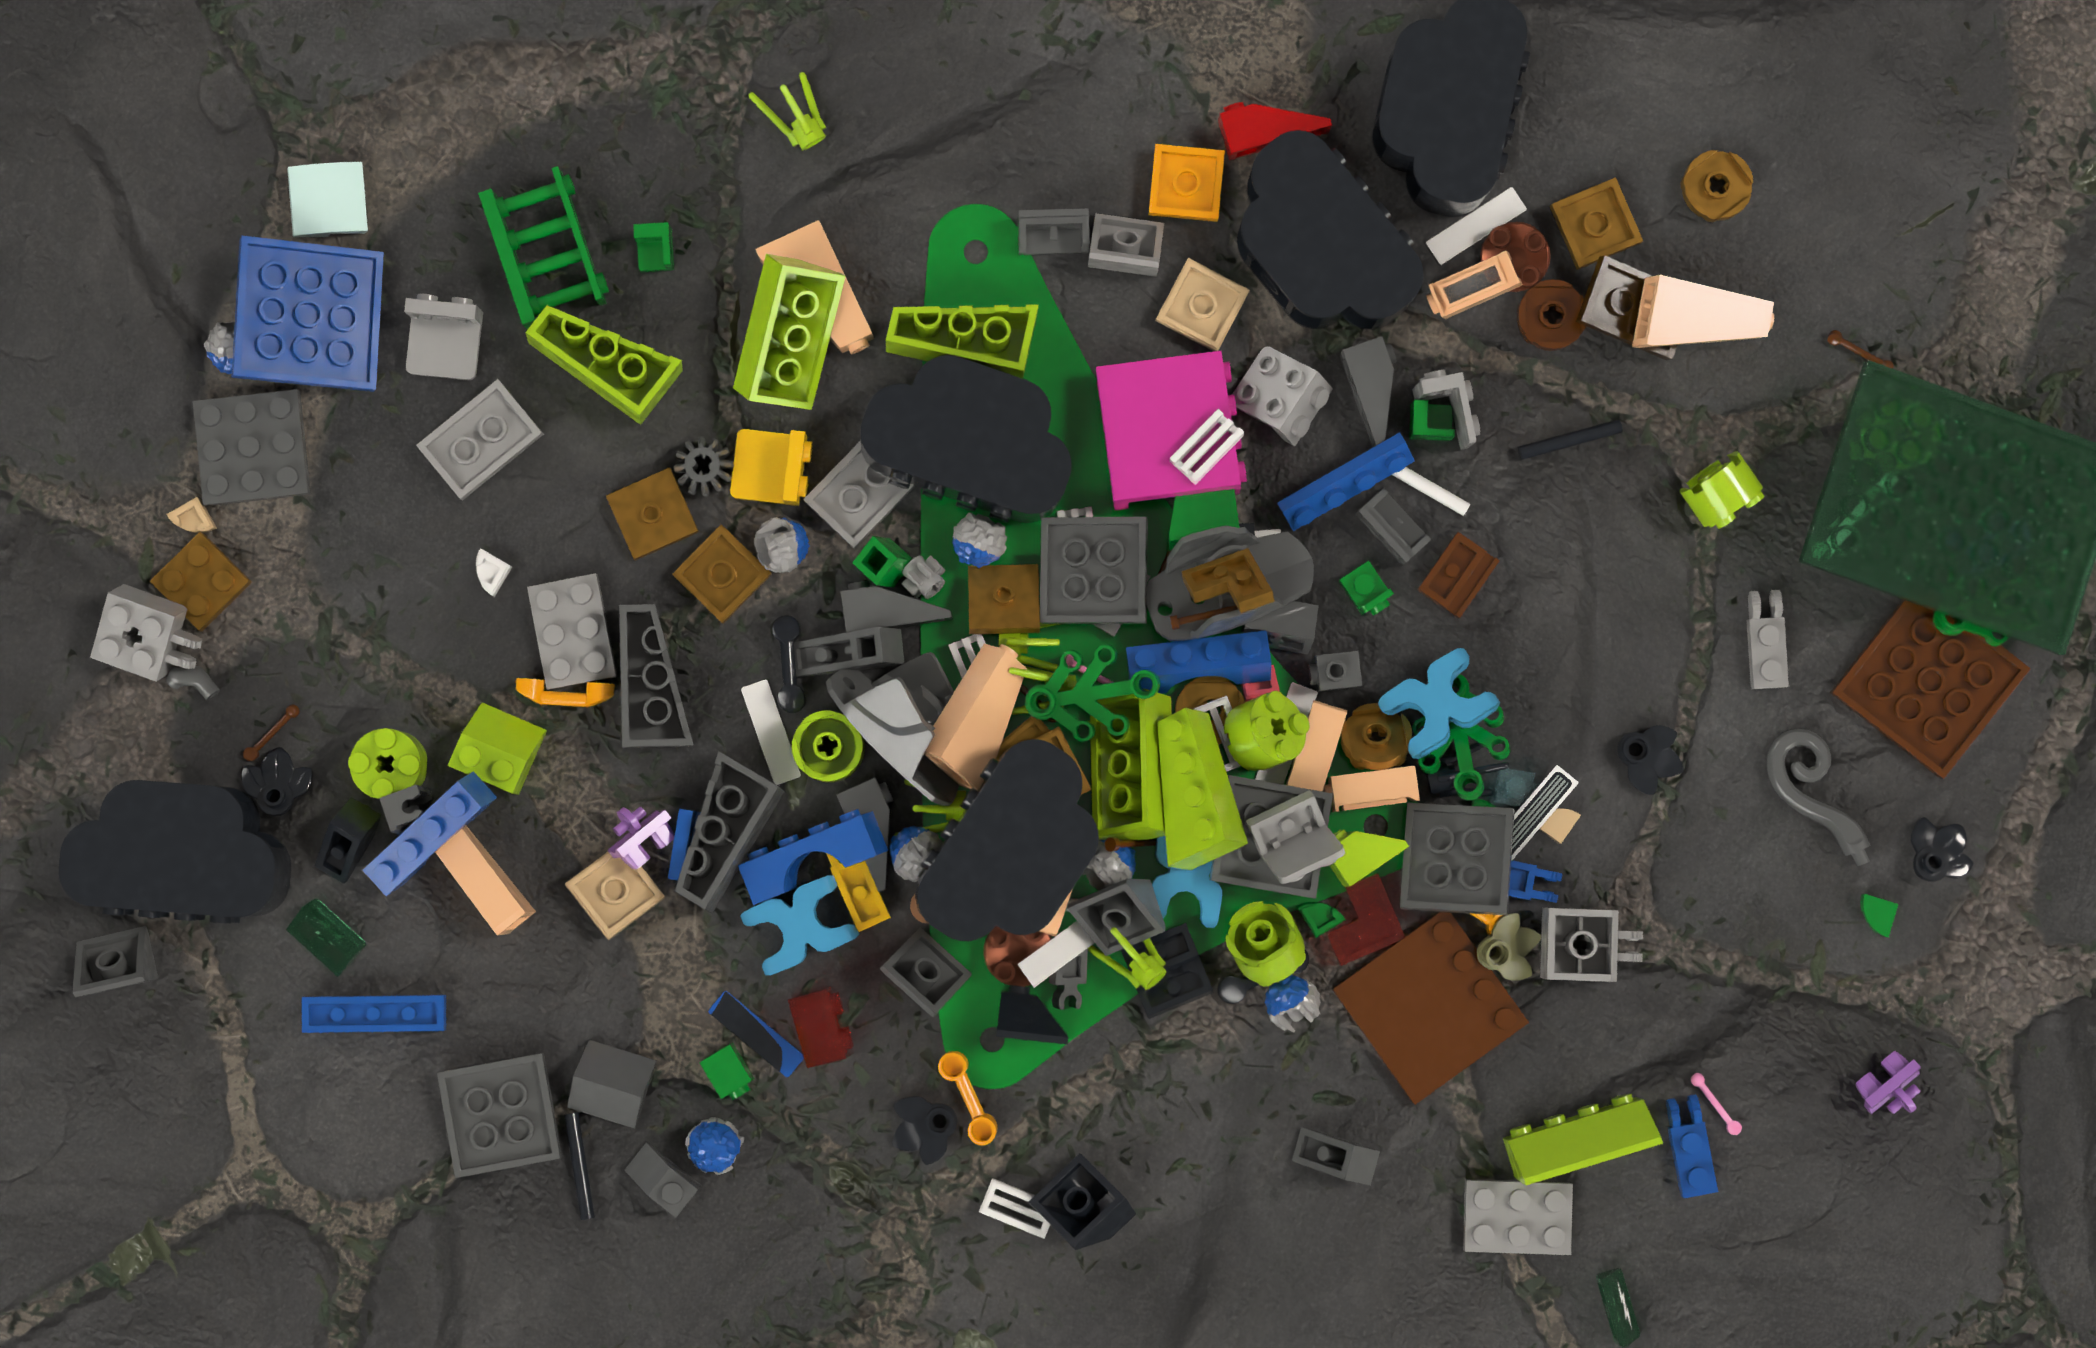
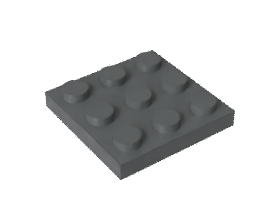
(251, 447)
(1093, 570)
(1457, 859)
(1245, 864)
(499, 1115)

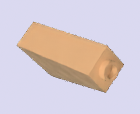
(811, 245)
(1694, 313)
(976, 716)
(485, 882)

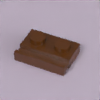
(1458, 575)

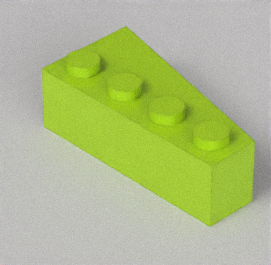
(985, 335)
(613, 367)
(1196, 792)

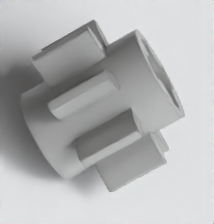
(923, 577)

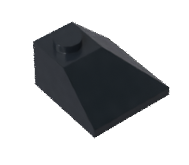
(1027, 1018)
(1082, 1205)

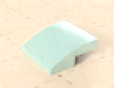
(327, 199)

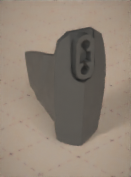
(1279, 556)
(899, 718)

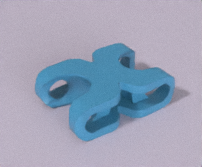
(1438, 703)
(1194, 881)
(799, 925)

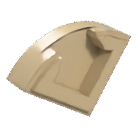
(192, 517)
(1560, 824)

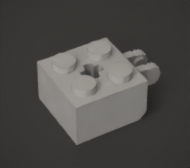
(151, 648)
(1601, 954)

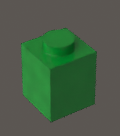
(882, 561)
(728, 1072)

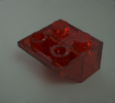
(820, 1027)

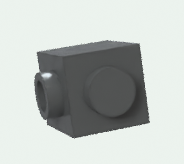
(1335, 671)

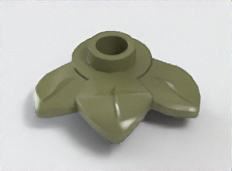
(1511, 947)

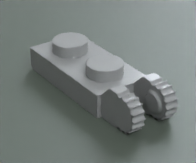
(1767, 643)

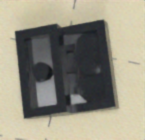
(1184, 975)

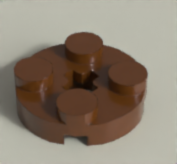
(1537, 329)

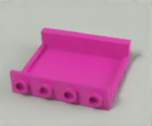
(1152, 412)

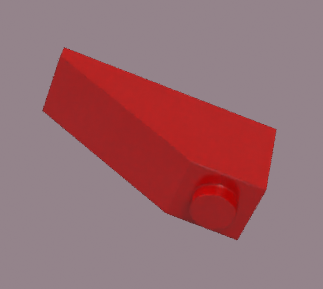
(1254, 126)

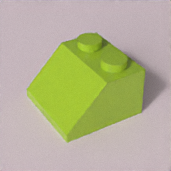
(497, 748)
(1363, 854)

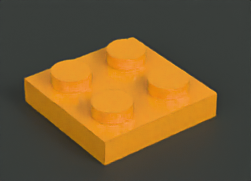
(1186, 182)

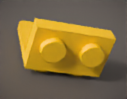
(770, 466)

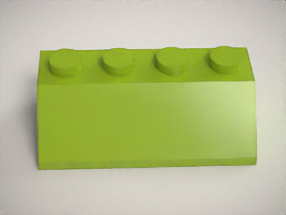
(788, 332)
(1128, 770)
(1581, 1139)

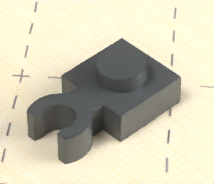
(1067, 979)

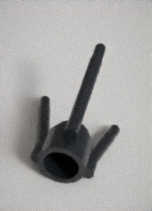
(1443, 779)

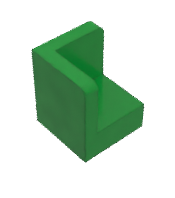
(654, 246)
(1430, 421)

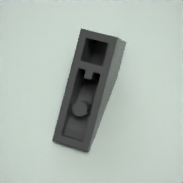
(1370, 379)
(876, 607)
(851, 650)
(867, 798)

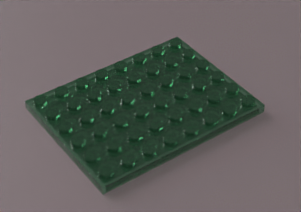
(1959, 508)

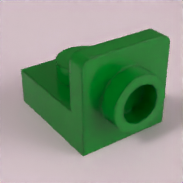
(1366, 589)

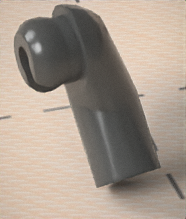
(195, 677)

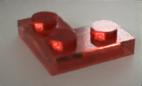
(1375, 926)

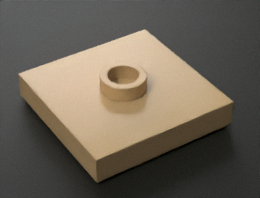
(1202, 305)
(614, 893)

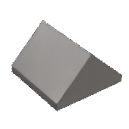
(1126, 245)

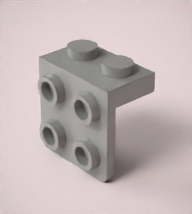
(443, 337)
(1439, 385)
(1282, 394)
(1294, 838)

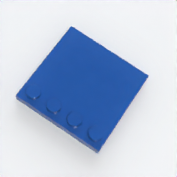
(307, 314)

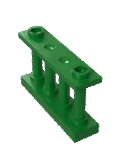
(509, 241)

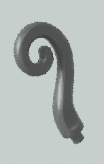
(1845, 829)

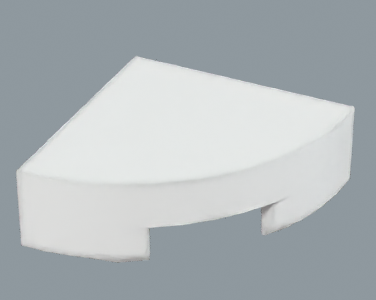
(491, 571)

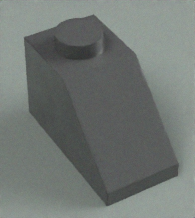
(1336, 1156)
(662, 1179)

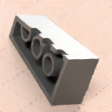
(649, 692)
(725, 831)

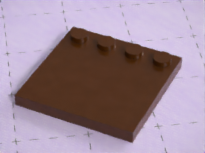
(1929, 687)
(1429, 1006)

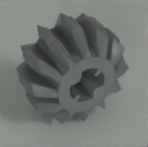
(691, 466)

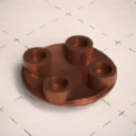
(1526, 247)
(1006, 950)

